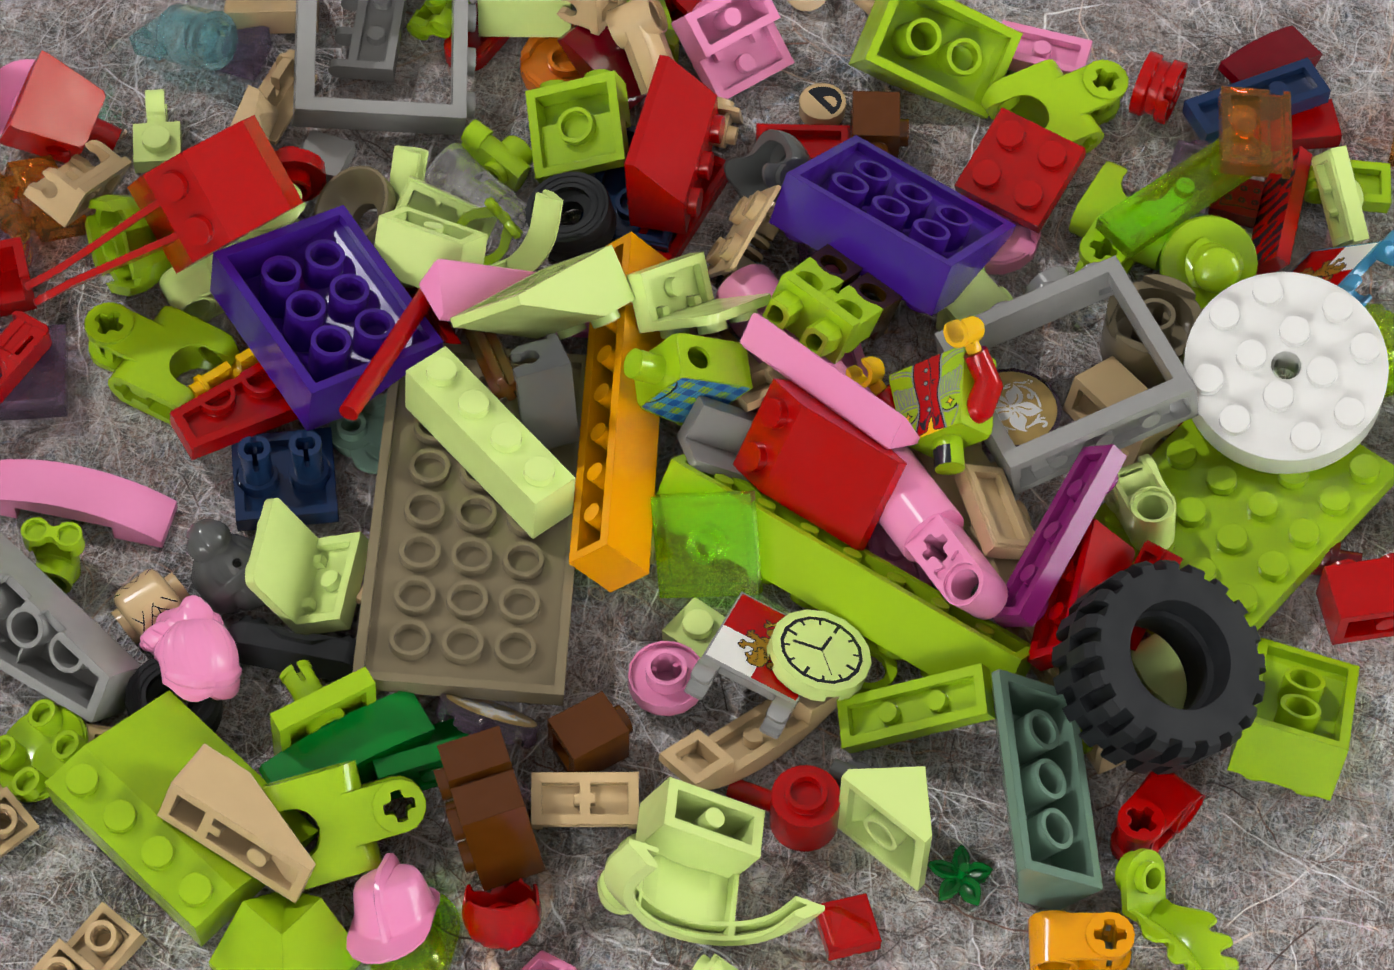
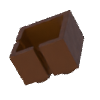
(487, 809)

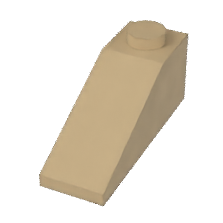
(235, 819)

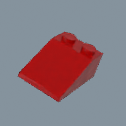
(818, 464)

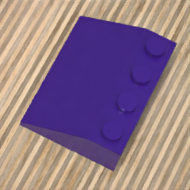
(890, 222)
(316, 310)

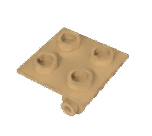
(750, 218)

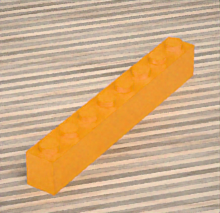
(615, 447)

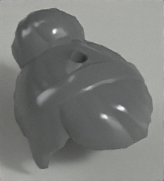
(213, 573)

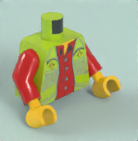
(943, 397)

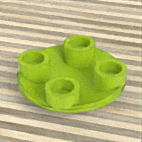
(38, 748)

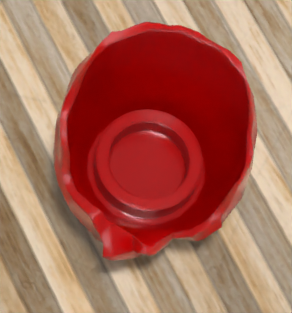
(503, 916)

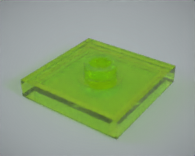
(706, 544)

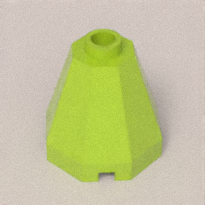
(139, 275)

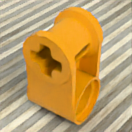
(1077, 941)

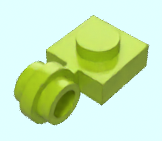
(1373, 179)

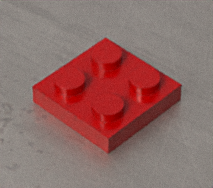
(1020, 170)

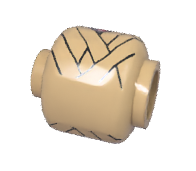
(144, 599)

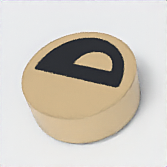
(822, 105)

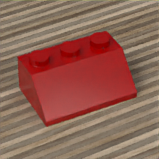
(672, 149)

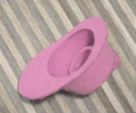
(390, 912)

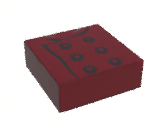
(1240, 203)

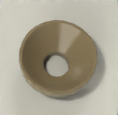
(359, 191)

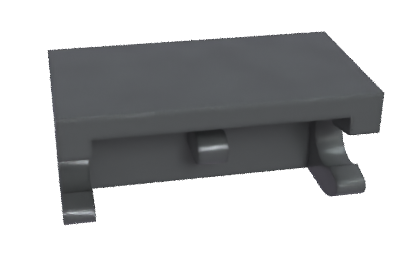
(546, 392)

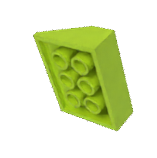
(115, 796)

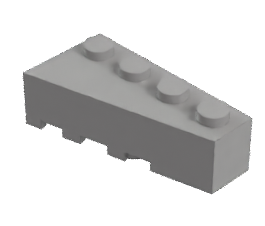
(56, 643)

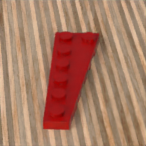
(248, 405)

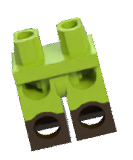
(831, 308)

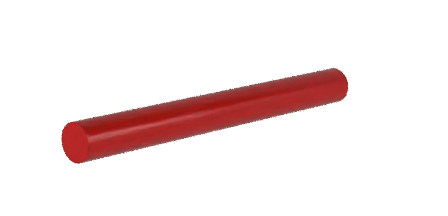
(385, 357)

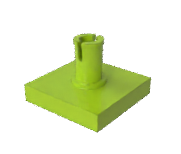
(317, 705)

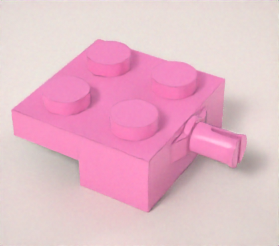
(733, 43)

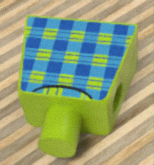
(685, 367)

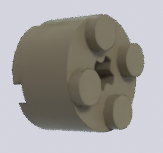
(1175, 312)

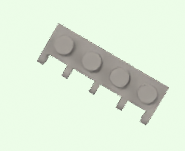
(372, 40)

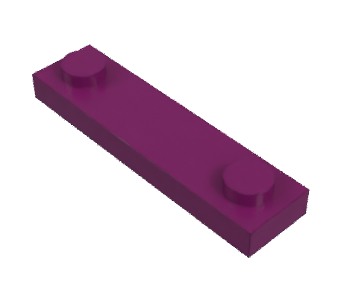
(1059, 534)

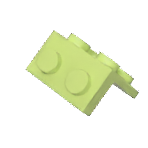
(680, 297)
(305, 577)

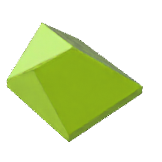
(283, 935)

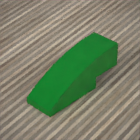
(362, 735)

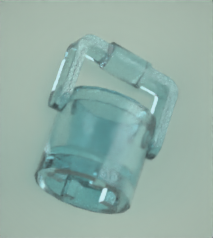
(188, 37)

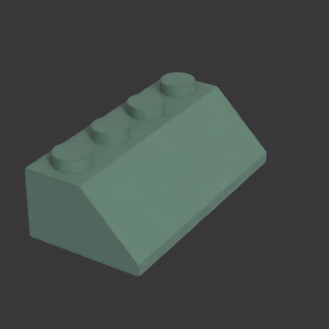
(1045, 794)

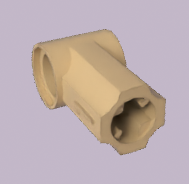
(640, 30)

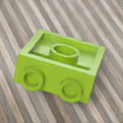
(579, 124)

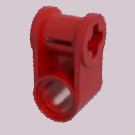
(1155, 814)

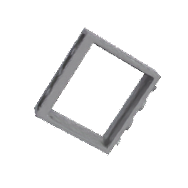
(382, 114)
(1117, 424)

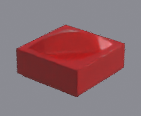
(848, 927)

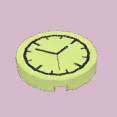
(819, 655)

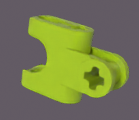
(1064, 104)
(1100, 197)
(153, 354)
(347, 816)

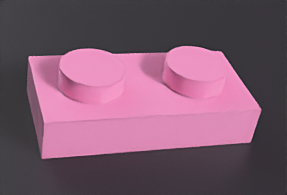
(1042, 44)

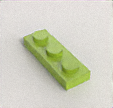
(916, 708)

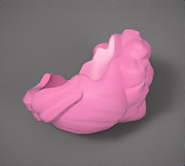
(194, 652)

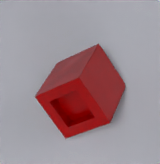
(13, 275)

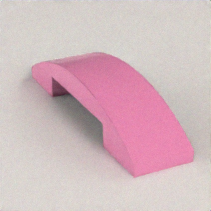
(86, 496)

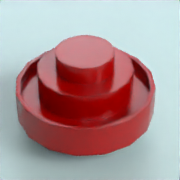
(304, 170)

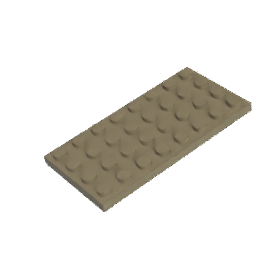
(452, 580)

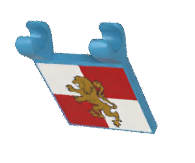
(1348, 263)

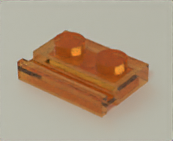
(1255, 132)

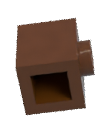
(878, 120)
(590, 735)

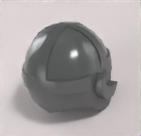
(766, 164)

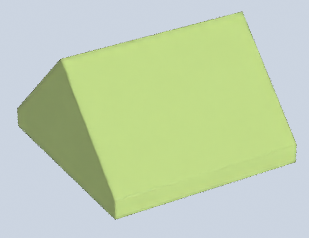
(889, 817)

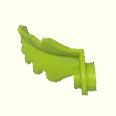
(1180, 928)

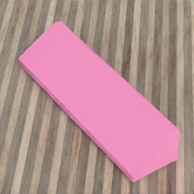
(459, 285)
(827, 384)

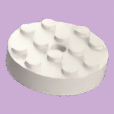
(1297, 326)

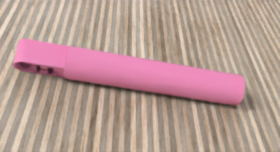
(918, 512)

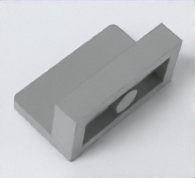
(714, 436)

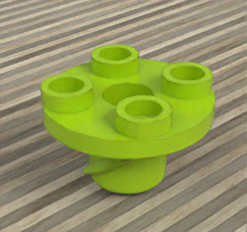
(1208, 256)

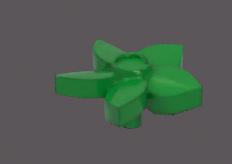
(960, 876)

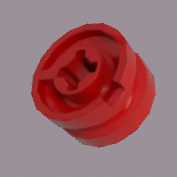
(1158, 87)

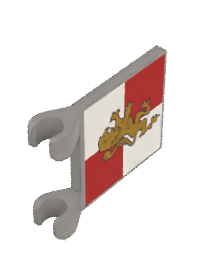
(741, 655)

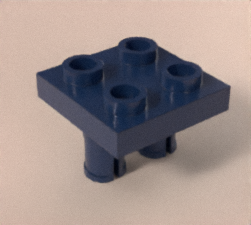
(285, 466)

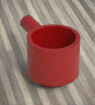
(800, 805)

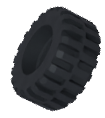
(1203, 631)

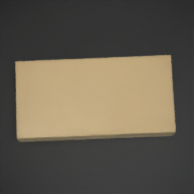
(993, 511)

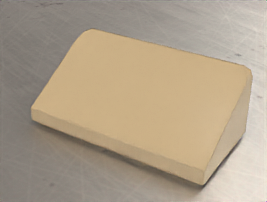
(275, 14)

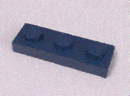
(1299, 78)

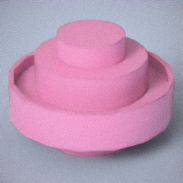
(660, 676)

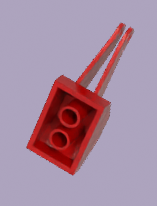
(196, 203)

